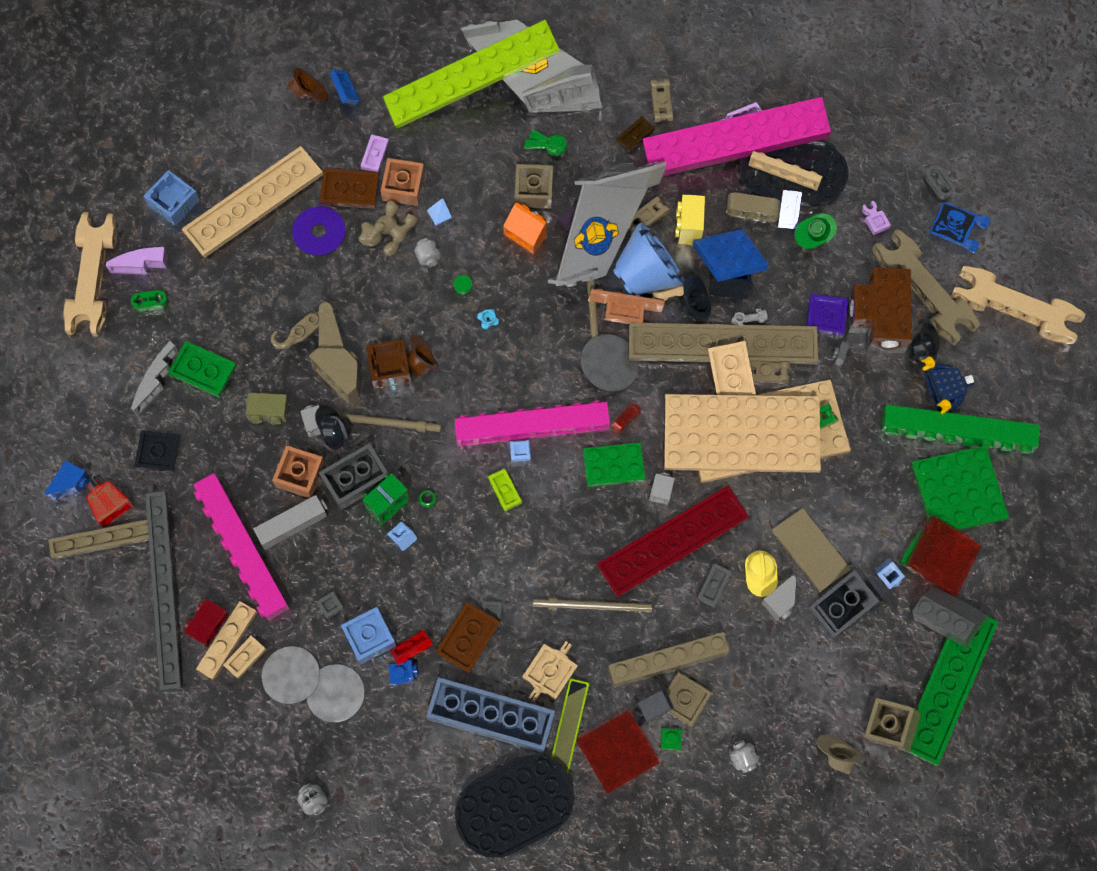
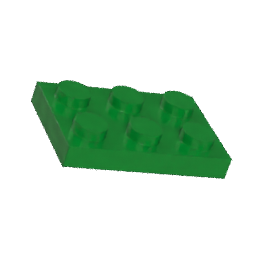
(202, 369)
(614, 464)

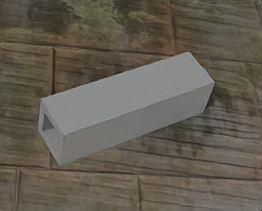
(291, 522)

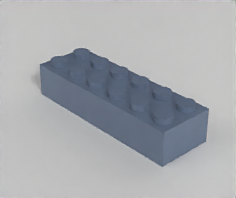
(490, 715)

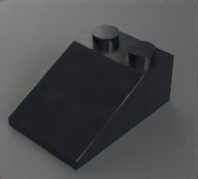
(731, 288)
(846, 603)

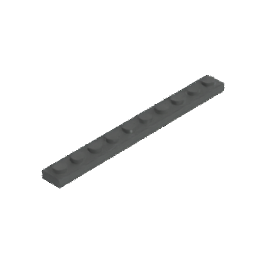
(163, 591)

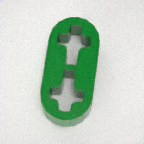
(149, 300)

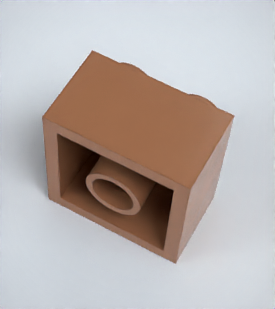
(402, 182)
(298, 472)

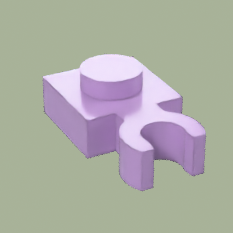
(875, 220)

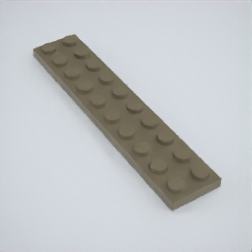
(692, 342)

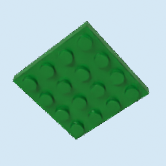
(960, 488)

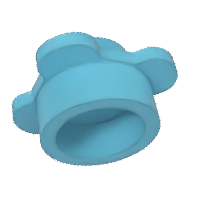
(490, 313)

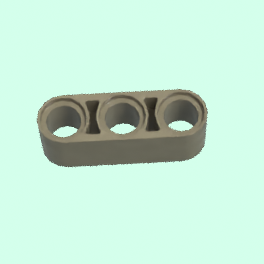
(753, 207)

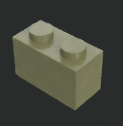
(267, 408)

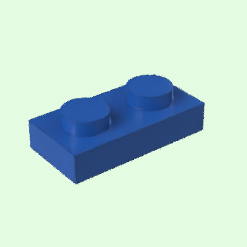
(344, 87)

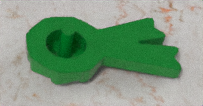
(554, 145)

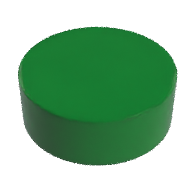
(462, 284)

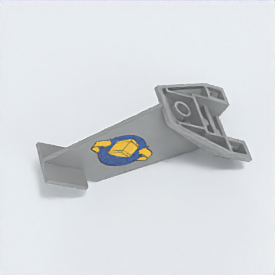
(603, 218)

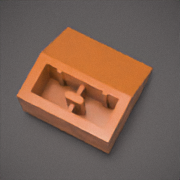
(525, 227)

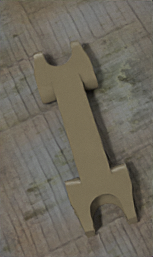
(943, 307)

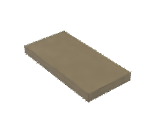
(811, 550)

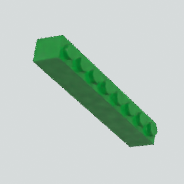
(960, 428)

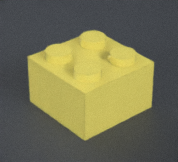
(690, 219)

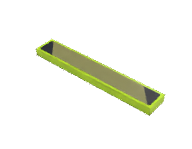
(569, 723)

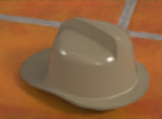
(839, 754)

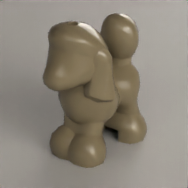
(387, 224)

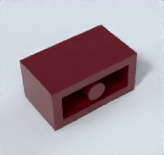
(206, 622)

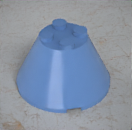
(646, 264)

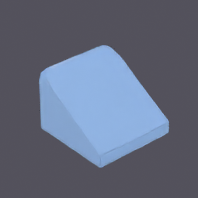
(402, 536)

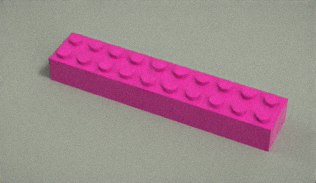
(739, 136)

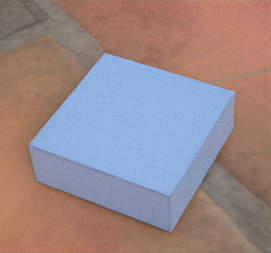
(520, 451)

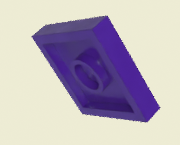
(827, 314)

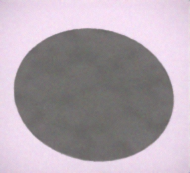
(608, 363)

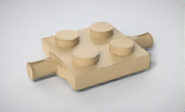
(549, 671)

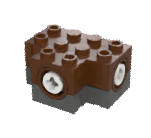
(883, 310)

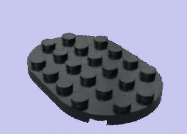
(812, 156)
(514, 806)

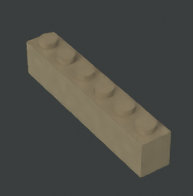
(668, 660)

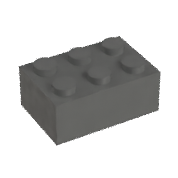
(354, 476)

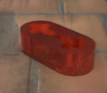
(625, 418)

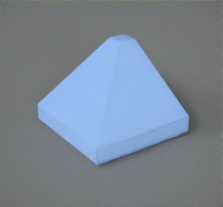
(439, 212)

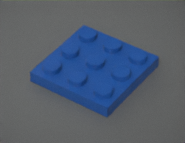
(730, 255)

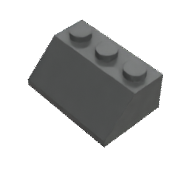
(949, 616)

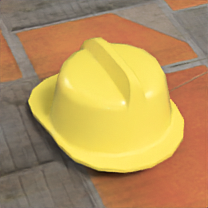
(761, 573)

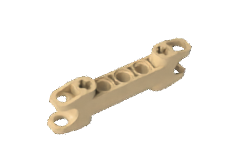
(86, 302)
(1047, 316)

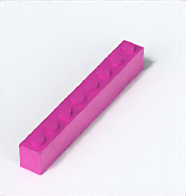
(532, 423)
(241, 547)

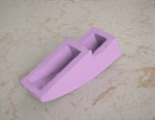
(138, 261)

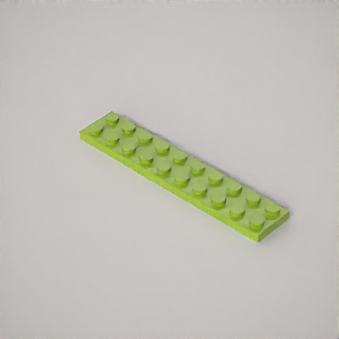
(471, 74)

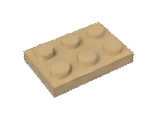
(732, 369)

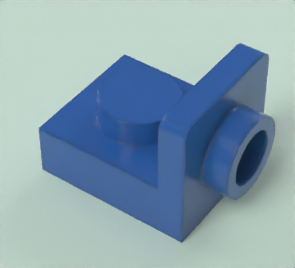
(402, 673)

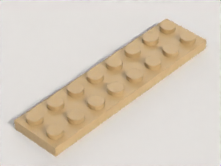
(252, 202)

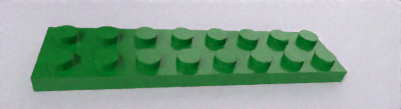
(947, 693)

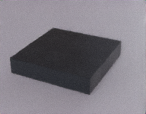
(157, 451)

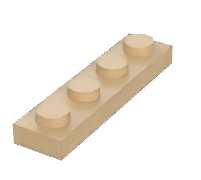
(781, 169)
(226, 640)

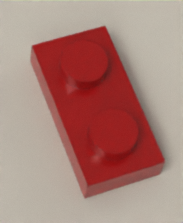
(411, 647)

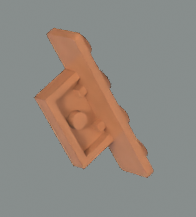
(624, 307)

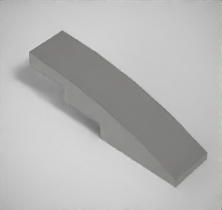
(150, 384)

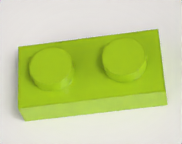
(504, 490)

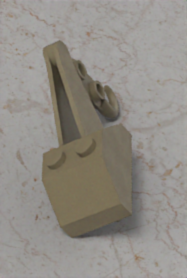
(330, 359)

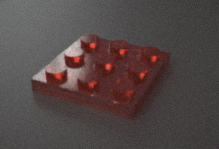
(943, 556)
(617, 752)

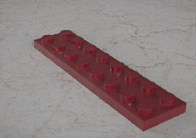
(672, 541)

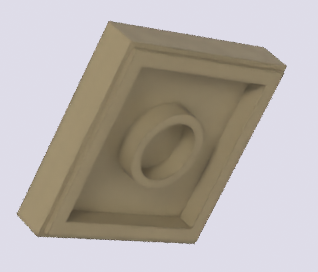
(687, 699)

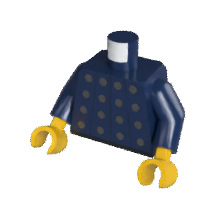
(946, 385)

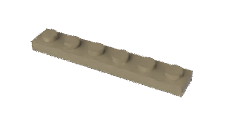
(99, 539)

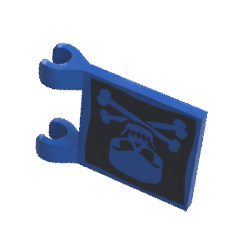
(956, 225)

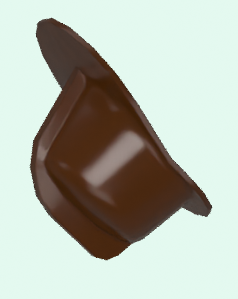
(306, 86)
(421, 356)

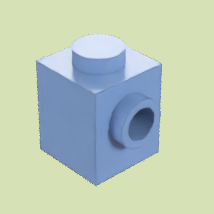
(889, 574)

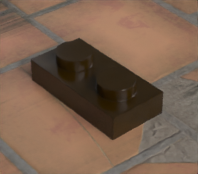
(634, 134)

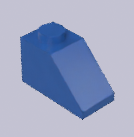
(67, 481)

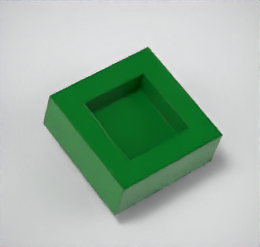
(671, 739)

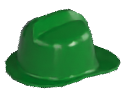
(815, 230)

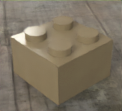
(534, 185)
(892, 725)

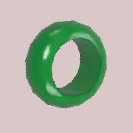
(427, 504)

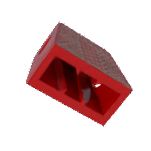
(106, 502)

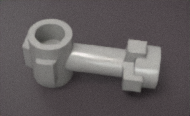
(739, 318)

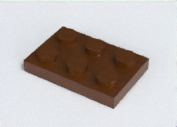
(349, 188)
(468, 637)

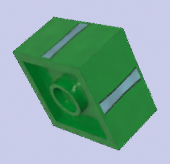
(386, 499)

